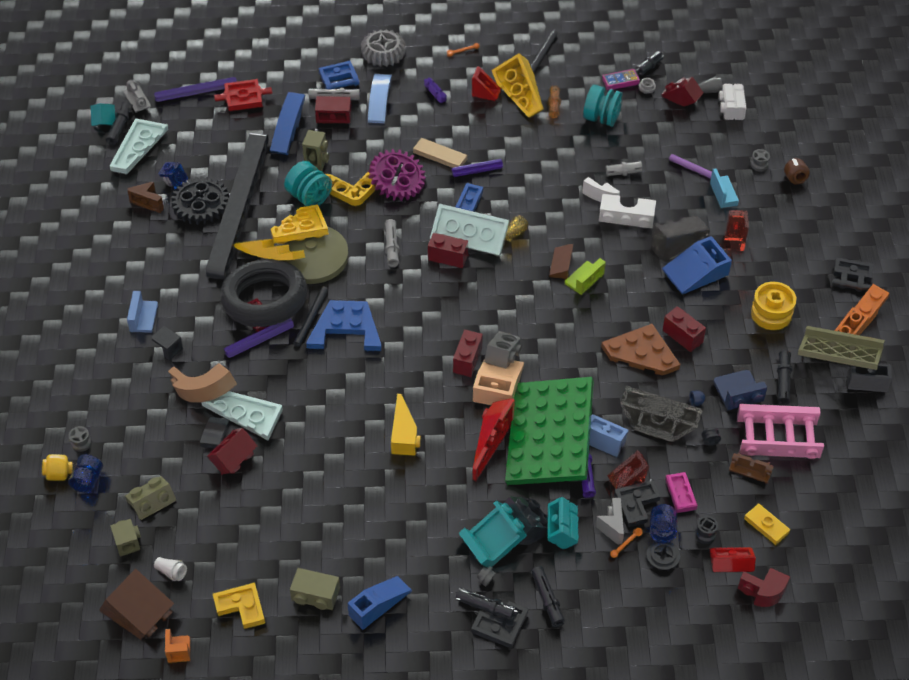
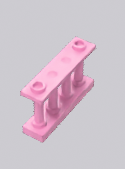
(779, 415)

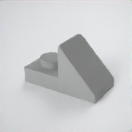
(613, 523)

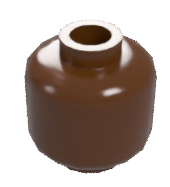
(796, 171)

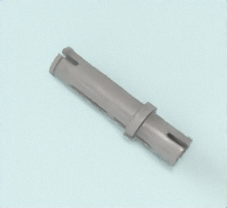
(342, 92)
(391, 247)

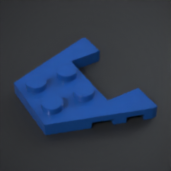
(345, 318)

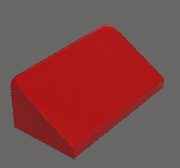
(732, 559)

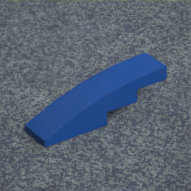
(287, 123)

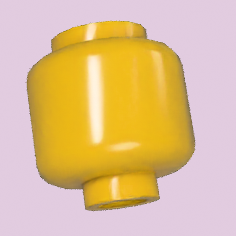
(56, 467)

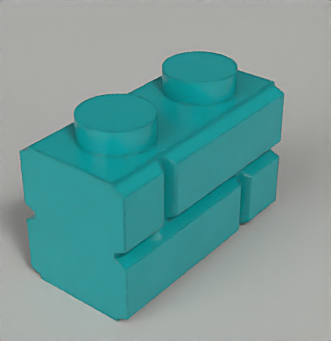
(562, 523)

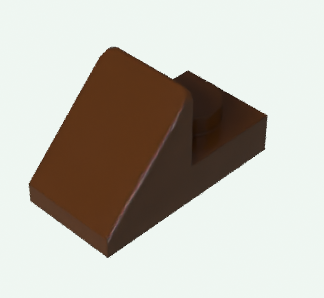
(145, 196)

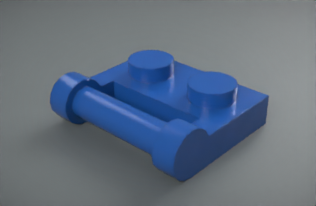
(338, 72)

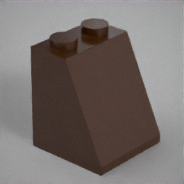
(137, 605)

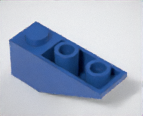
(376, 601)

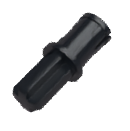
(649, 63)

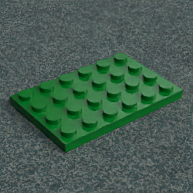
(550, 431)

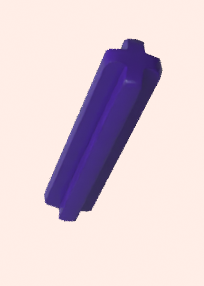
(477, 167)

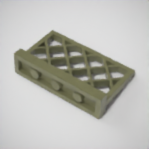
(862, 350)

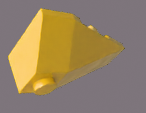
(519, 83)

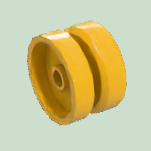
(773, 305)

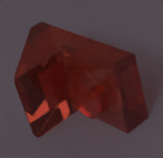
(631, 470)

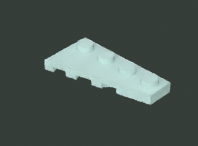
(136, 144)
(249, 412)

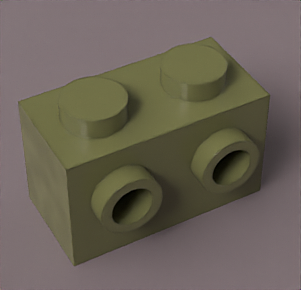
(315, 149)
(315, 589)

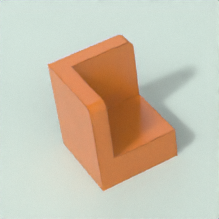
(177, 648)

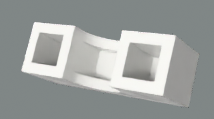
(613, 212)

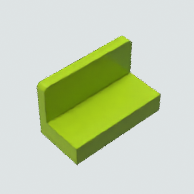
(586, 276)

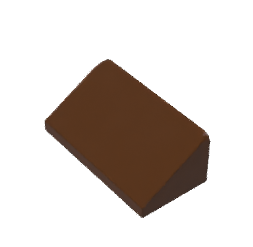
(561, 261)

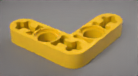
(352, 191)

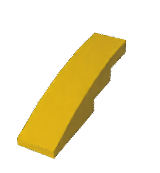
(267, 250)

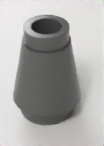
(711, 85)

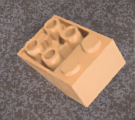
(496, 383)

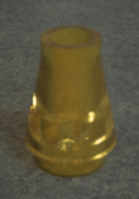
(516, 227)

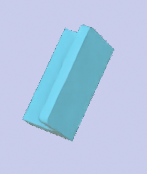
(723, 190)

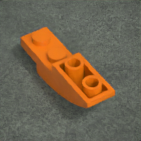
(864, 312)

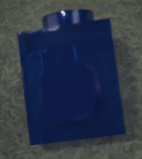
(174, 172)

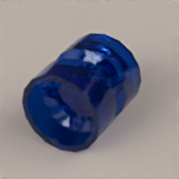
(85, 473)
(663, 523)

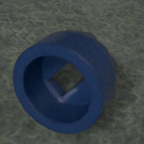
(696, 398)

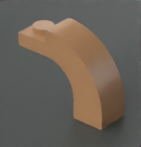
(204, 387)

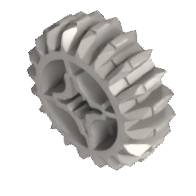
(383, 48)

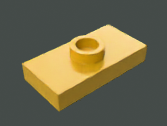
(767, 524)

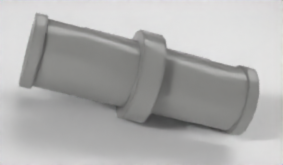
(623, 168)

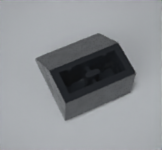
(531, 516)

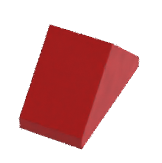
(484, 86)

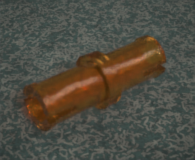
(554, 101)

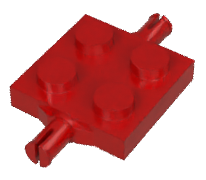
(243, 94)

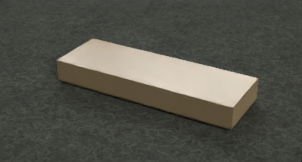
(439, 153)

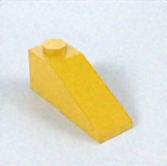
(404, 432)

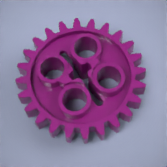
(409, 180)

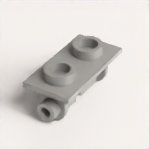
(136, 96)

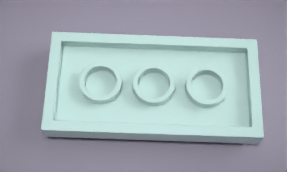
(482, 231)

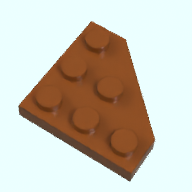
(642, 350)

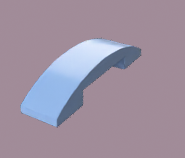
(378, 98)

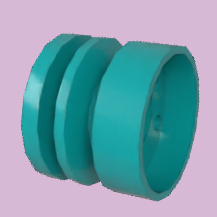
(606, 106)
(308, 184)

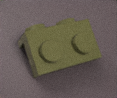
(151, 497)

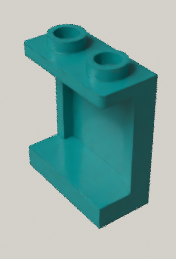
(494, 535)

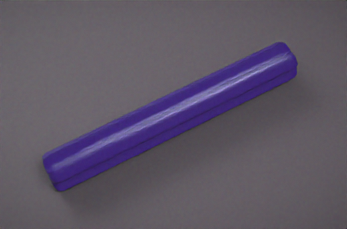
(257, 338)

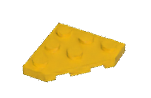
(305, 224)

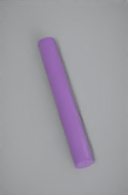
(691, 166)

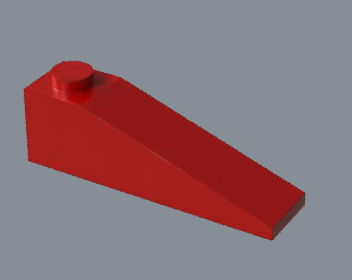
(493, 430)

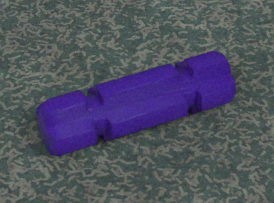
(435, 90)

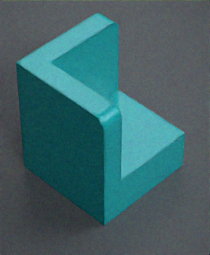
(102, 114)

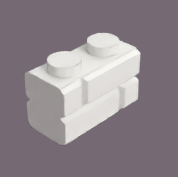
(733, 102)

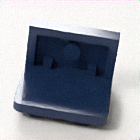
(739, 389)

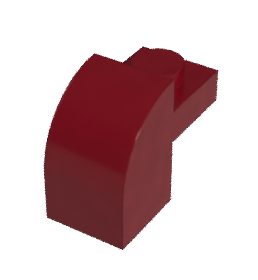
(766, 592)

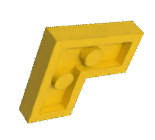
(241, 599)

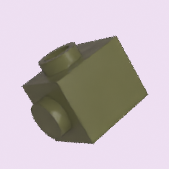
(126, 536)

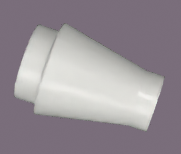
(171, 568)

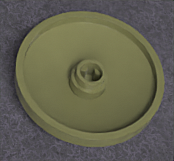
(323, 256)

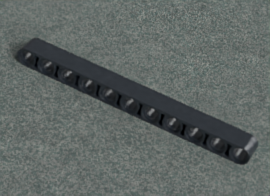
(237, 206)

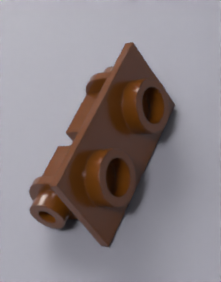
(751, 468)

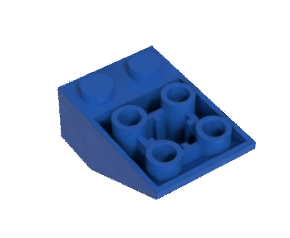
(698, 265)

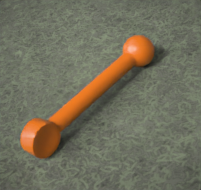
(450, 52)
(636, 532)

